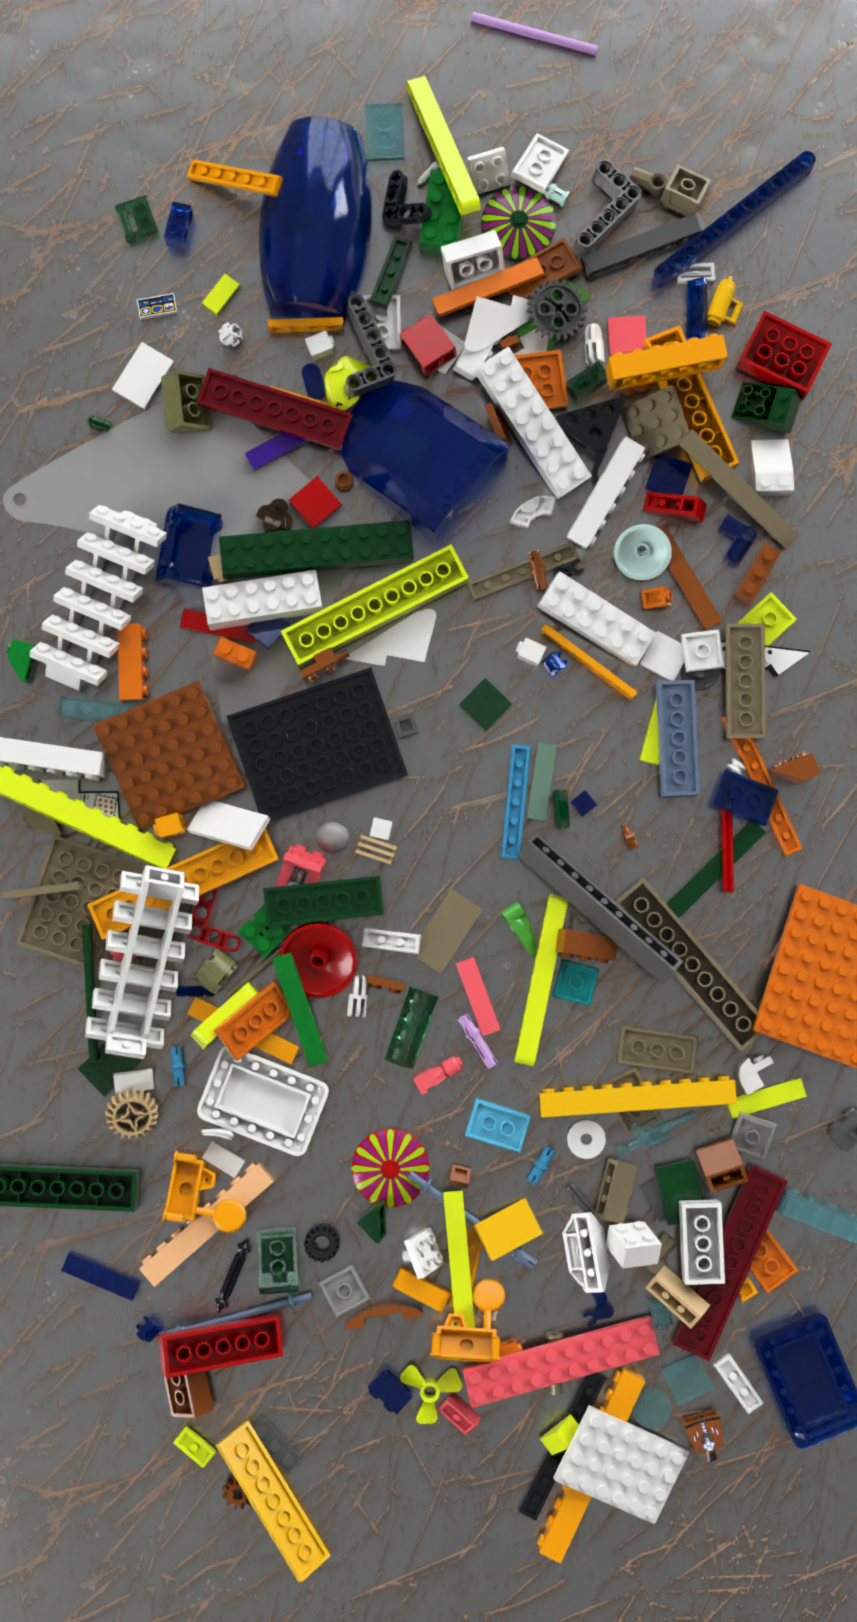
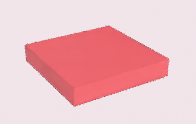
(626, 333)

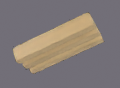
(361, 844)

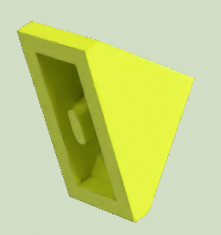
(560, 1436)

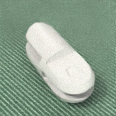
(593, 344)
(358, 996)

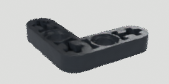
(400, 180)

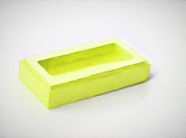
(221, 294)

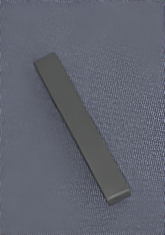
(642, 245)

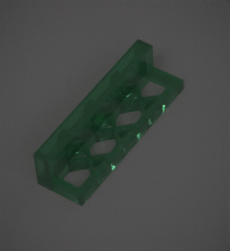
(414, 1029)

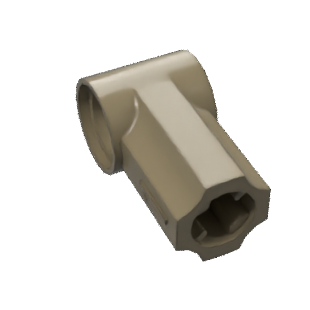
(645, 181)
(667, 1247)

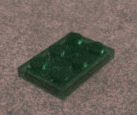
(101, 1072)

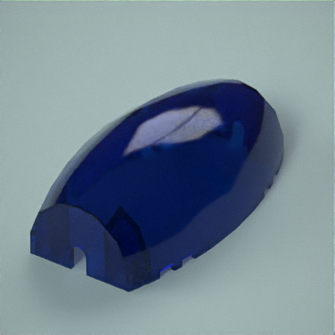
(319, 223)

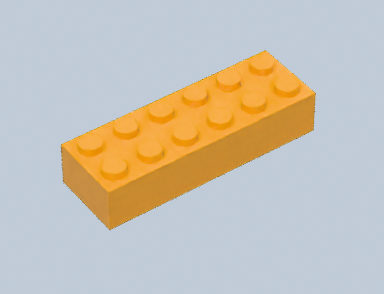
(666, 362)

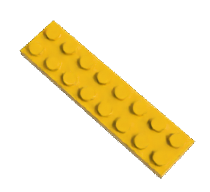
(273, 1501)

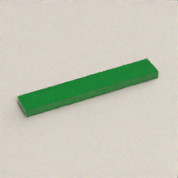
(300, 1009)

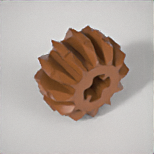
(231, 1496)

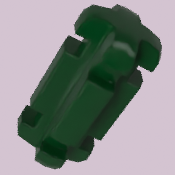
(99, 423)

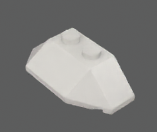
(587, 1252)

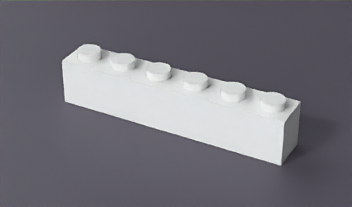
(605, 492)

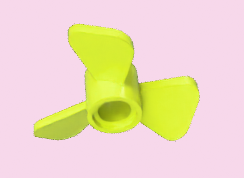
(447, 1382)

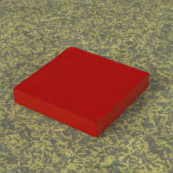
(315, 502)

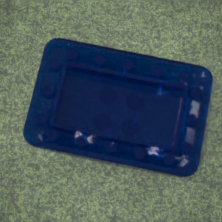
(809, 1379)

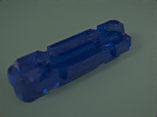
(193, 991)

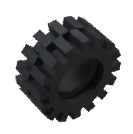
(316, 1254)

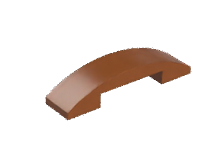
(358, 1319)

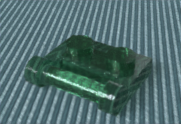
(142, 216)

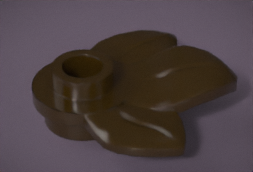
(275, 519)

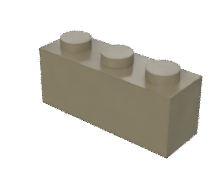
(615, 1190)

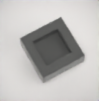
(406, 725)

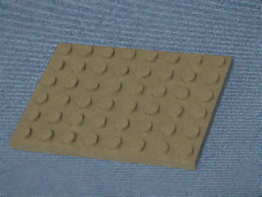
(56, 919)

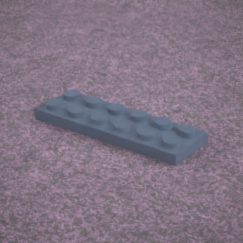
(677, 738)

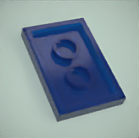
(745, 797)

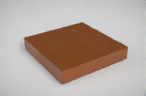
(498, 423)

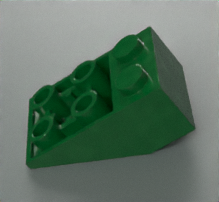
(767, 406)

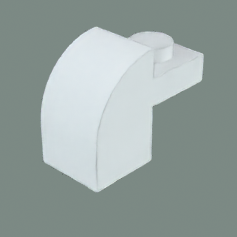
(747, 1072)

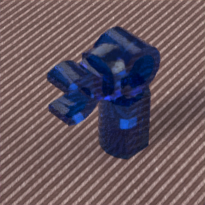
(601, 1312)

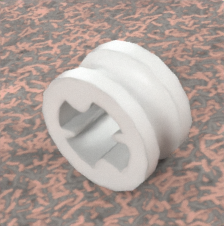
(736, 766)

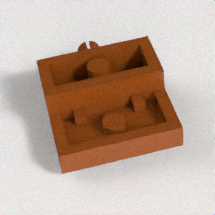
(325, 663)

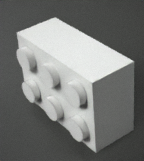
(472, 259)

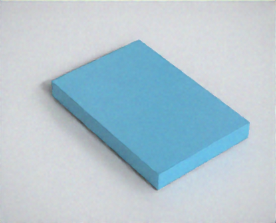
(498, 1125)

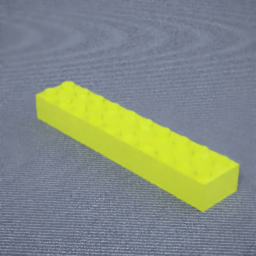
(376, 605)

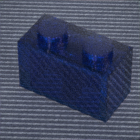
(390, 1390)

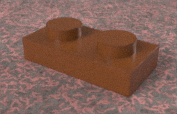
(378, 982)

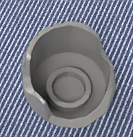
(332, 837)

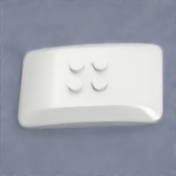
(263, 1101)

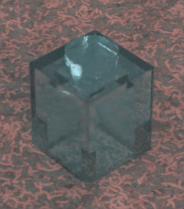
(660, 1314)

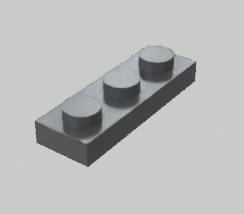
(276, 1444)

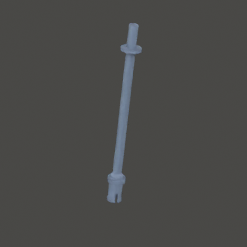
(517, 1254)
(291, 1301)

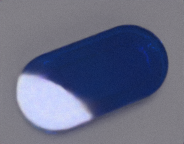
(313, 381)

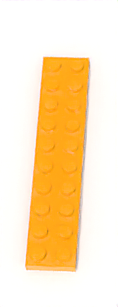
(207, 869)

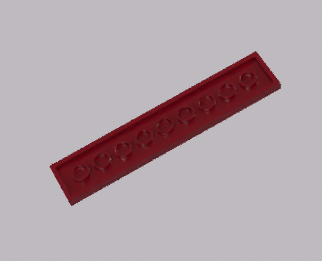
(741, 1241)

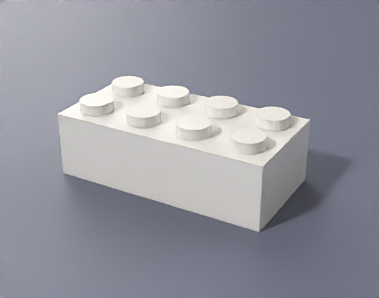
(701, 1242)

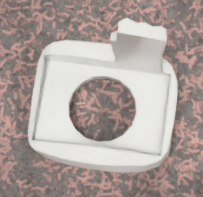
(212, 1130)

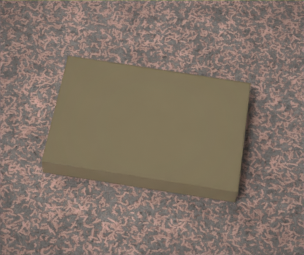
(627, 1118)

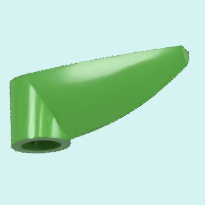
(520, 925)

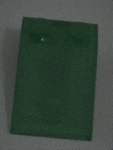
(277, 1261)

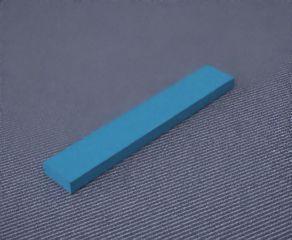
(515, 801)

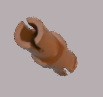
(538, 569)

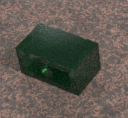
(587, 381)

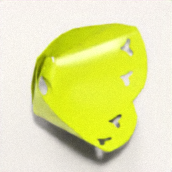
(336, 378)

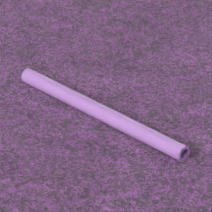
(534, 33)

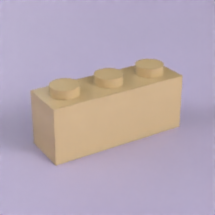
(677, 1296)

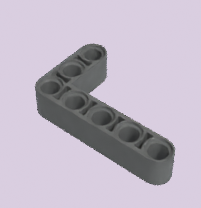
(608, 178)
(370, 348)

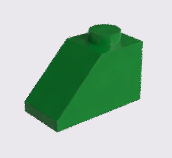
(20, 659)

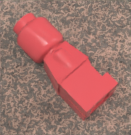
(437, 1074)

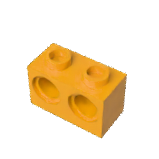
(170, 826)

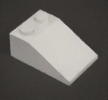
(771, 467)

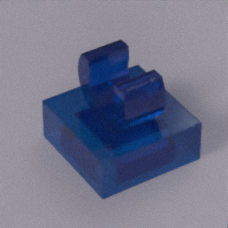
(554, 663)
(149, 1330)

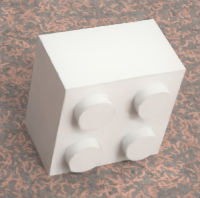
(633, 1244)

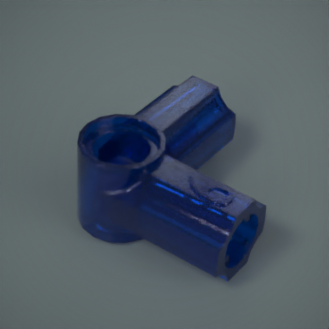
(740, 546)

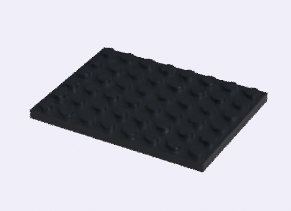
(317, 745)

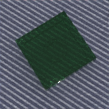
(485, 704)

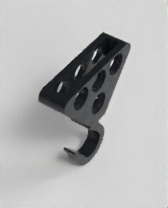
(602, 423)

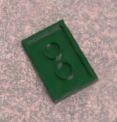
(678, 1183)

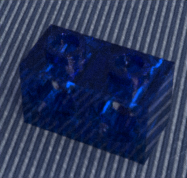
(178, 225)

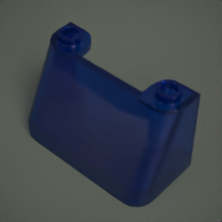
(187, 546)

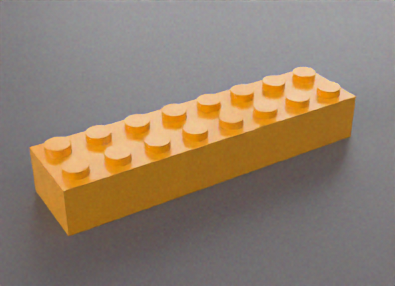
(696, 406)

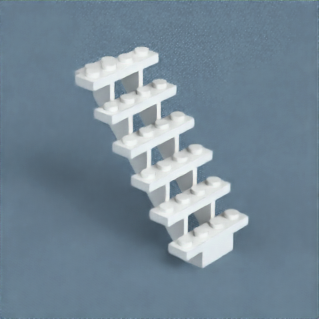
(66, 667)
(129, 1038)

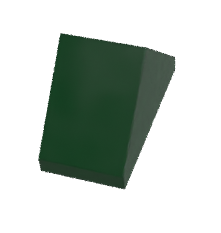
(374, 1221)

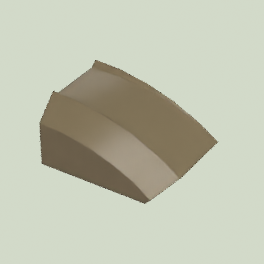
(685, 191)

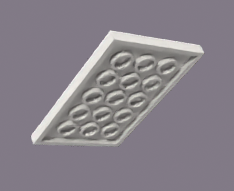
(621, 1464)

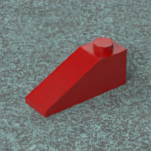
(676, 506)

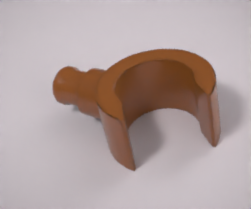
(629, 837)

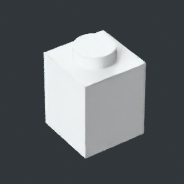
(320, 345)
(530, 651)

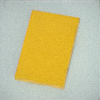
(508, 1229)

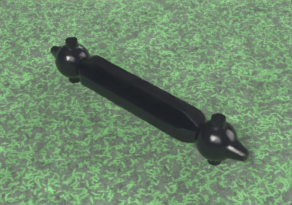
(232, 1275)

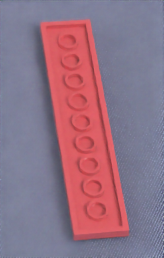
(560, 1361)

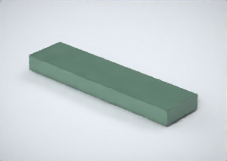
(541, 782)

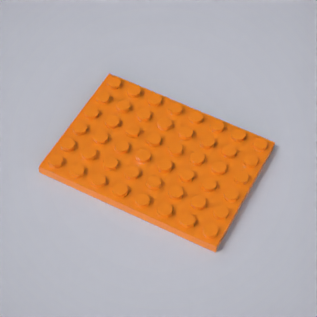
(814, 979)

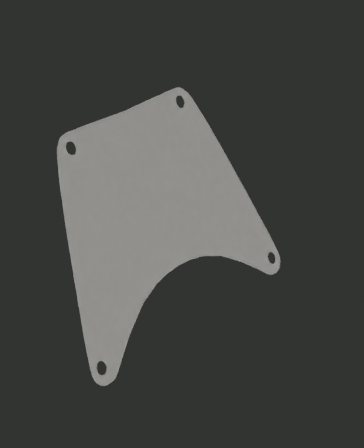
(149, 471)

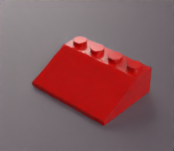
(783, 354)

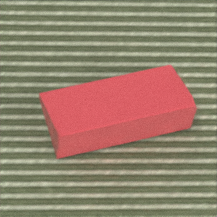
(459, 1413)

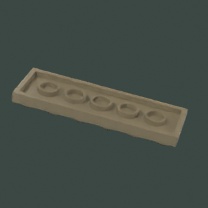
(745, 681)

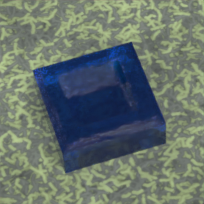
(583, 803)

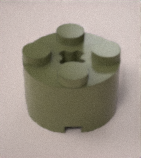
(216, 971)

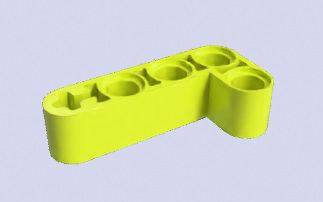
(204, 1033)

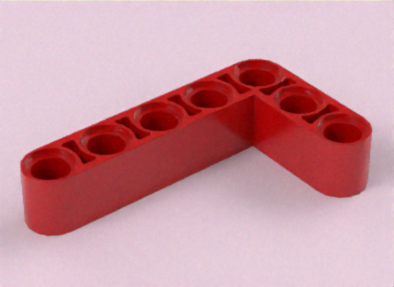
(206, 930)

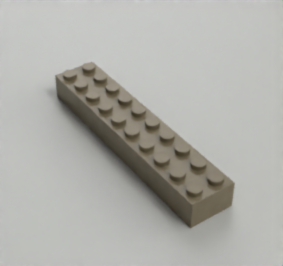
(699, 971)

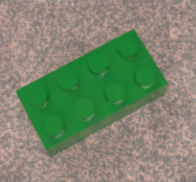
(446, 220)

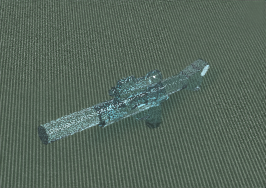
(657, 1134)

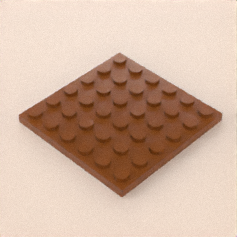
(169, 755)

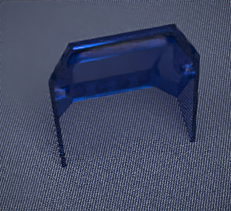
(417, 452)

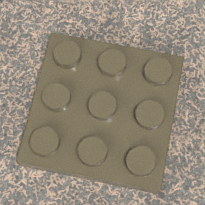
(656, 422)

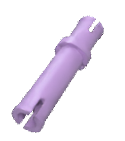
(477, 1040)

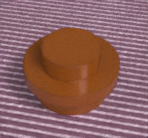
(344, 480)

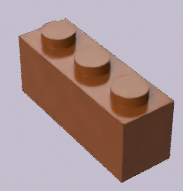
(757, 574)
(586, 945)

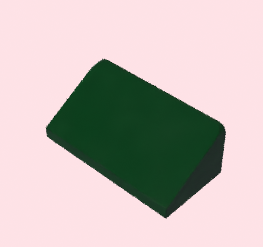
(561, 809)

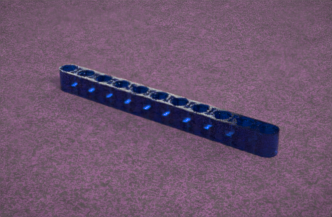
(738, 212)

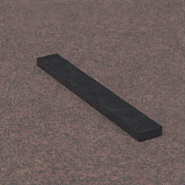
(543, 1479)

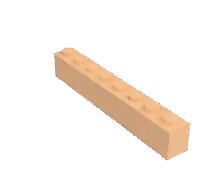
(197, 1232)

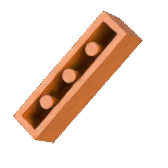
(131, 663)

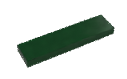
(390, 272)

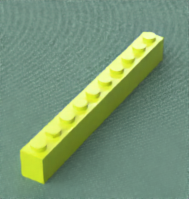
(85, 820)

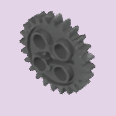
(568, 298)

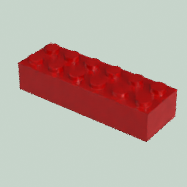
(220, 1345)

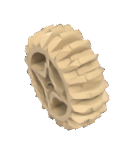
(116, 1118)

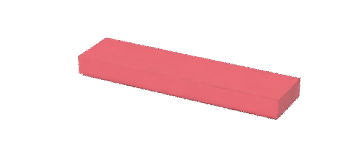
(478, 996)

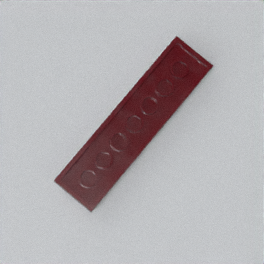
(274, 409)

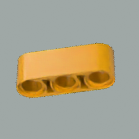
(421, 1289)

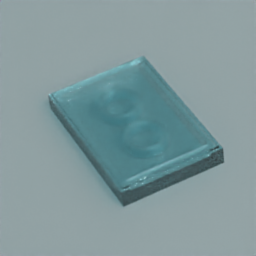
(384, 132)

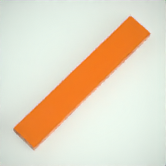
(488, 287)

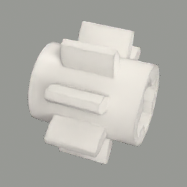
(230, 334)

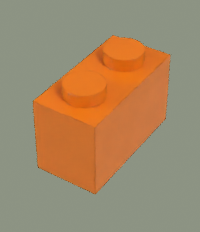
(235, 654)

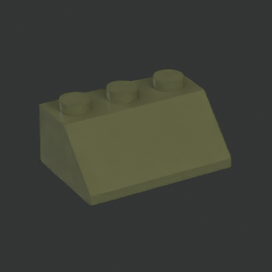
(180, 402)

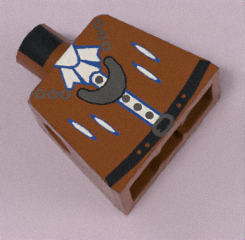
(705, 1433)

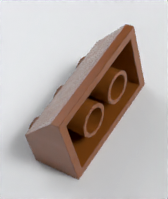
(189, 1395)

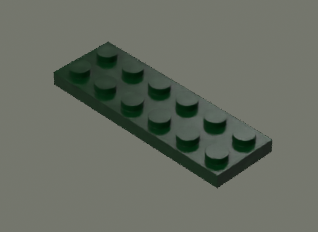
(323, 901)

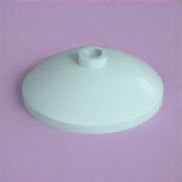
(645, 563)

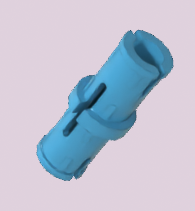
(177, 1065)
(541, 1165)

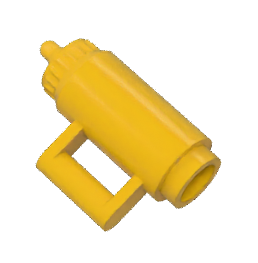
(720, 304)

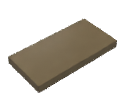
(447, 930)
(657, 1049)

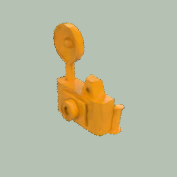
(184, 1194)
(471, 1344)

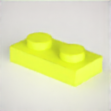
(194, 1446)

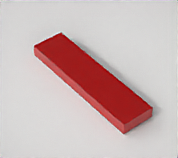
(198, 622)

